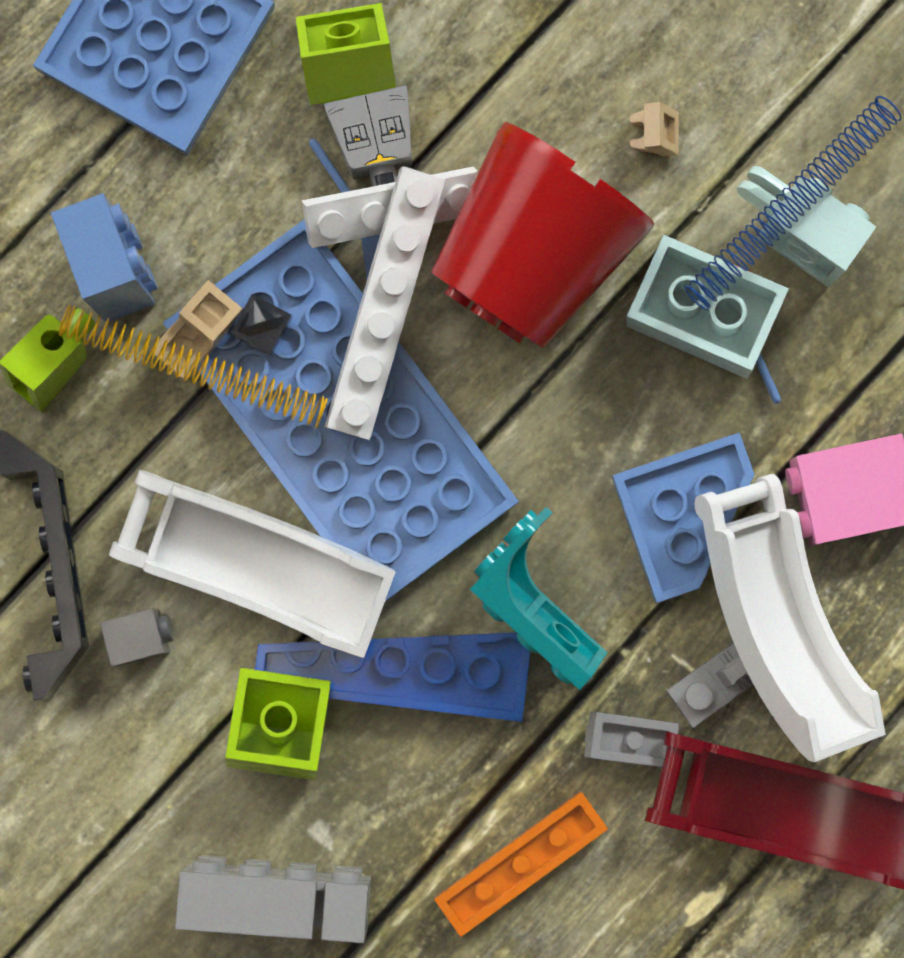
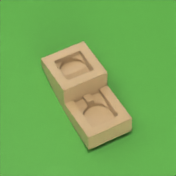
(199, 327)

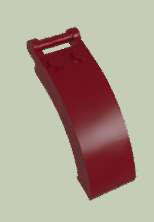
(783, 810)

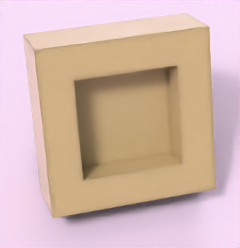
(660, 129)

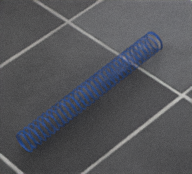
(841, 161)

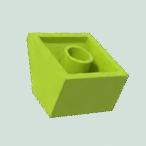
(345, 53)
(277, 724)

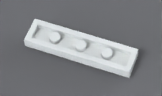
(364, 210)

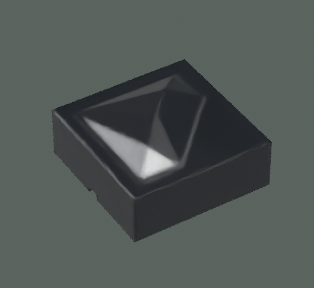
(261, 325)

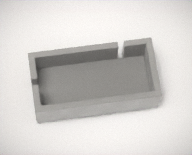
(273, 901)

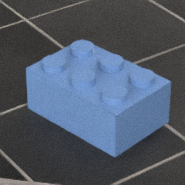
(105, 257)

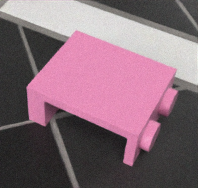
(849, 489)

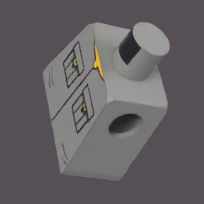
(373, 133)

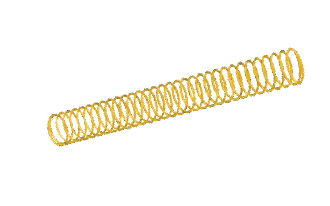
(196, 361)

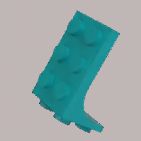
(540, 624)

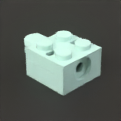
(823, 238)

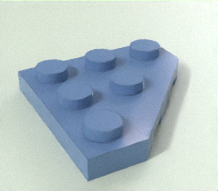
(663, 515)

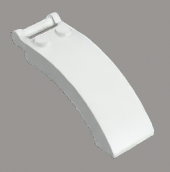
(257, 563)
(781, 624)

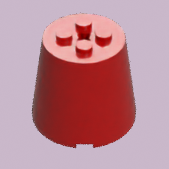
(535, 238)

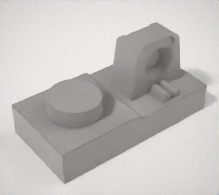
(710, 686)
(627, 739)

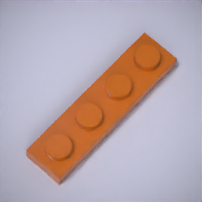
(520, 863)

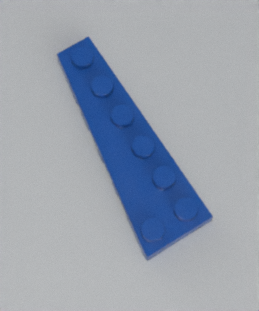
(432, 673)

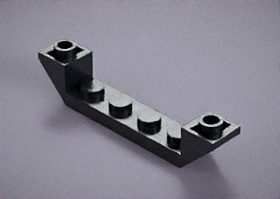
(50, 669)

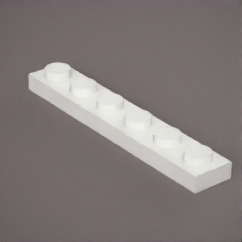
(385, 303)

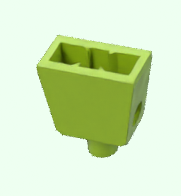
(38, 371)

